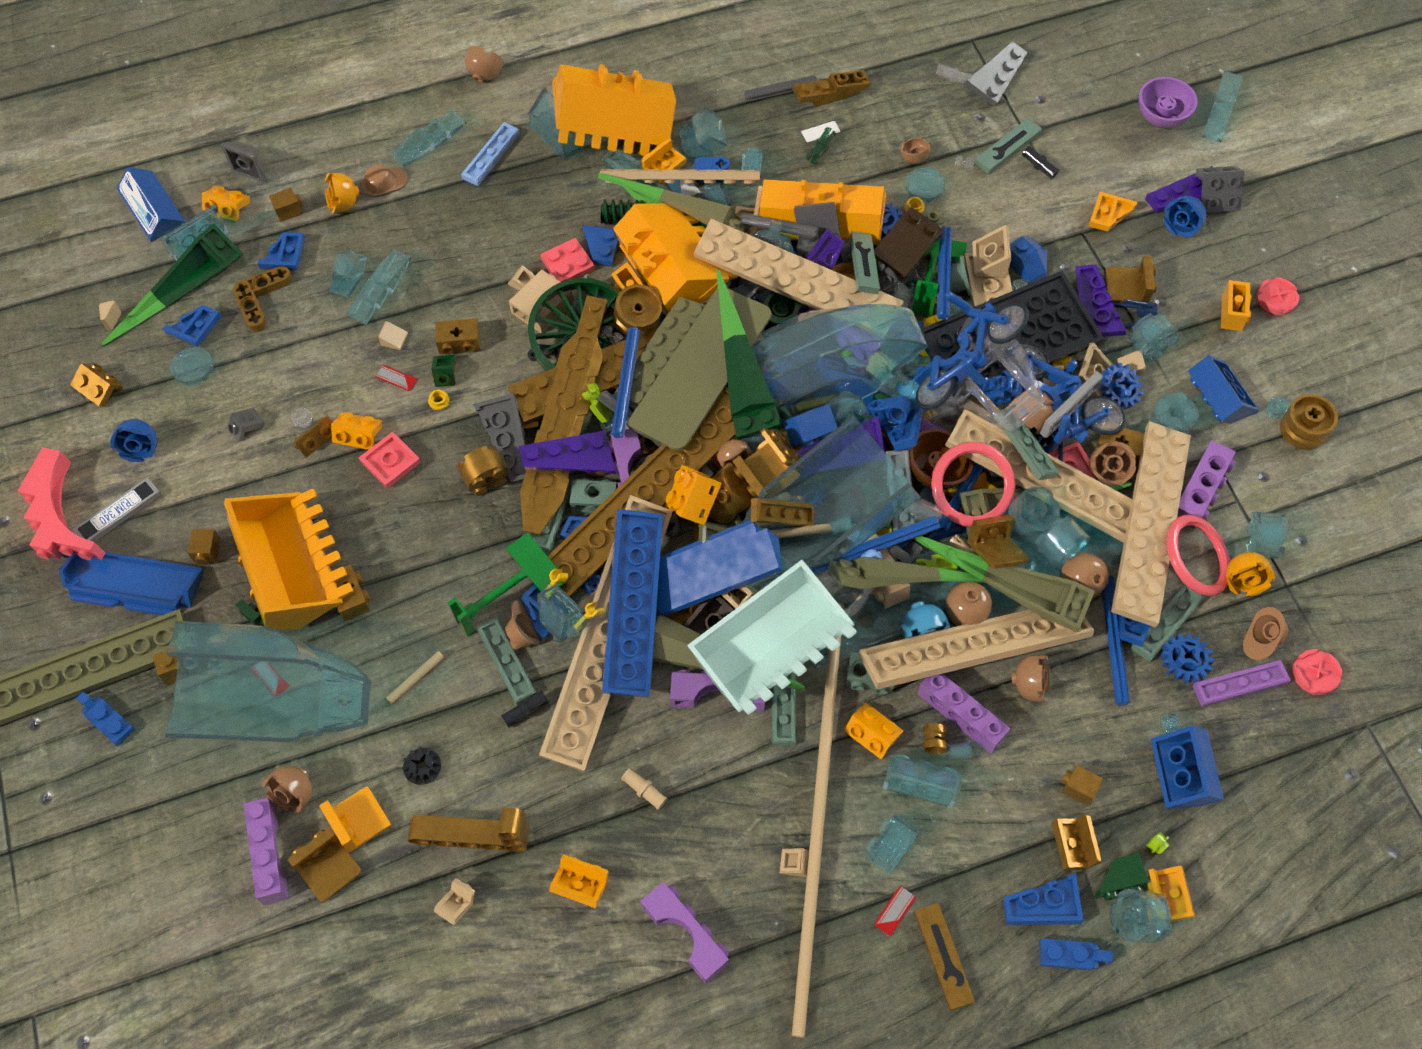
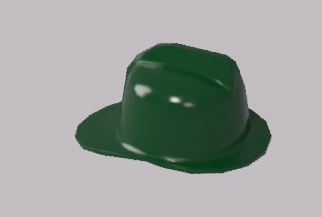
(781, 307)

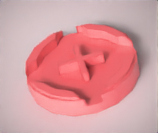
(1277, 296)
(1317, 672)

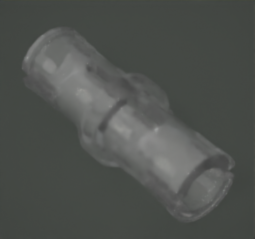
(952, 74)

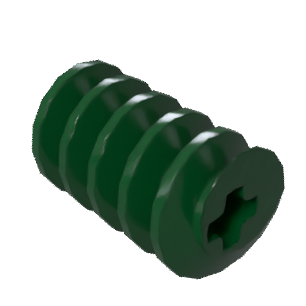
(614, 211)

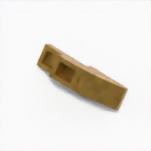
(834, 89)

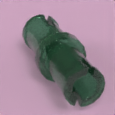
(820, 145)

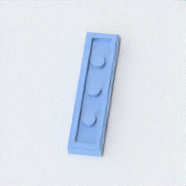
(490, 154)

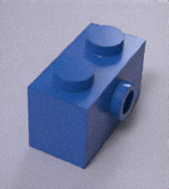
(810, 425)

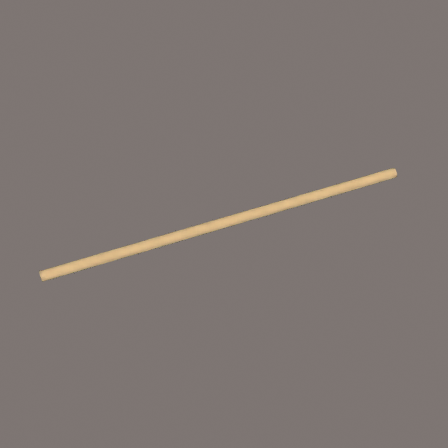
(816, 840)

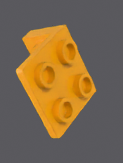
(356, 819)

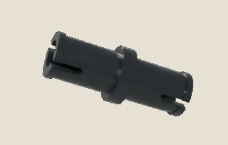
(1040, 162)
(525, 708)

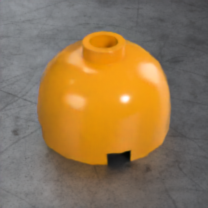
(341, 192)
(1249, 573)

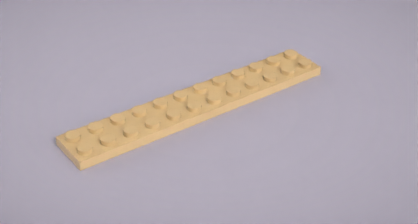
(581, 698)

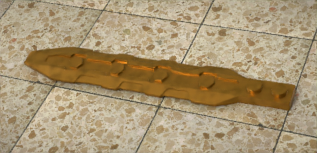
(564, 414)

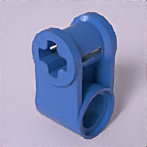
(711, 163)
(888, 410)

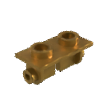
(315, 437)

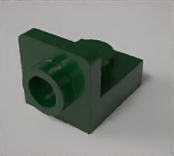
(443, 370)
(250, 612)

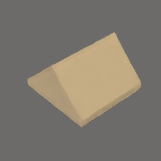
(992, 253)
(1093, 362)

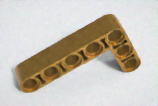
(504, 835)

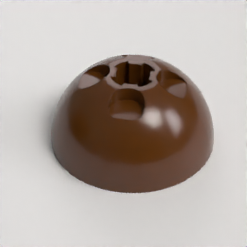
(928, 452)

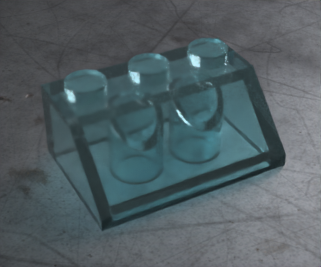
(543, 122)
(182, 236)
(922, 780)

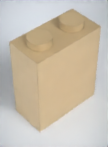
(525, 299)

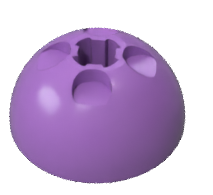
(1167, 102)

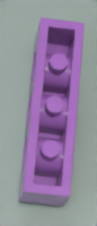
(1218, 458)
(964, 711)

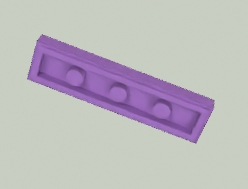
(1241, 683)

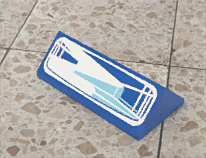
(149, 202)

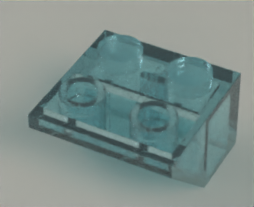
(702, 135)

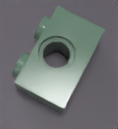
(582, 490)

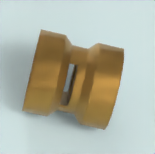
(935, 738)

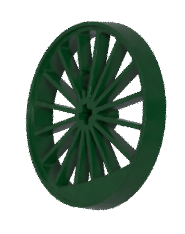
(593, 287)

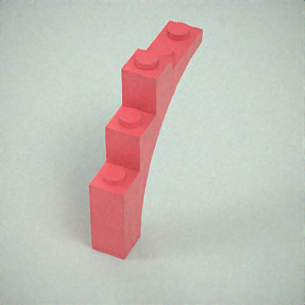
(45, 515)

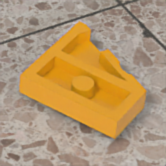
(1110, 211)

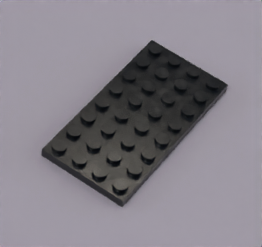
(1055, 323)

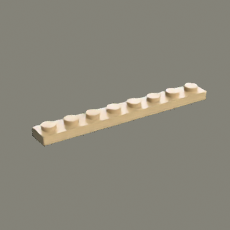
(688, 176)

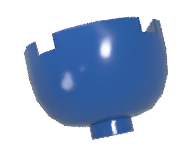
(1185, 216)
(134, 440)

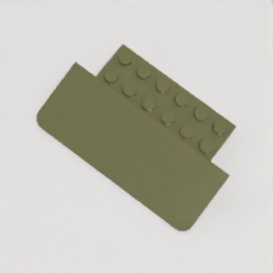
(686, 368)

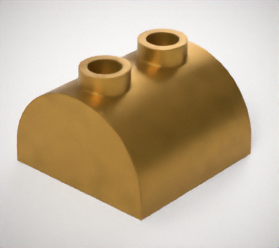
(731, 497)

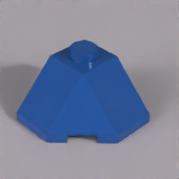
(1028, 258)

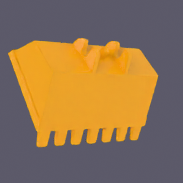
(612, 108)
(857, 206)
(662, 249)
(286, 557)

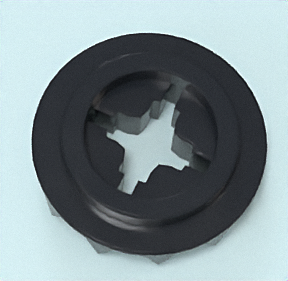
(426, 774)

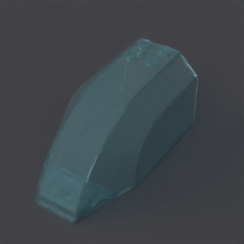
(834, 352)
(840, 478)
(260, 685)

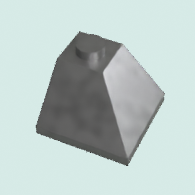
(244, 160)

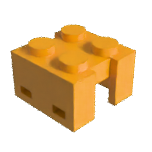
(691, 494)

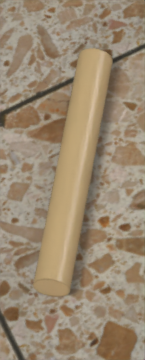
(800, 531)
(414, 677)

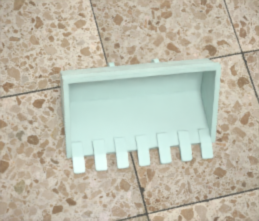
(771, 637)

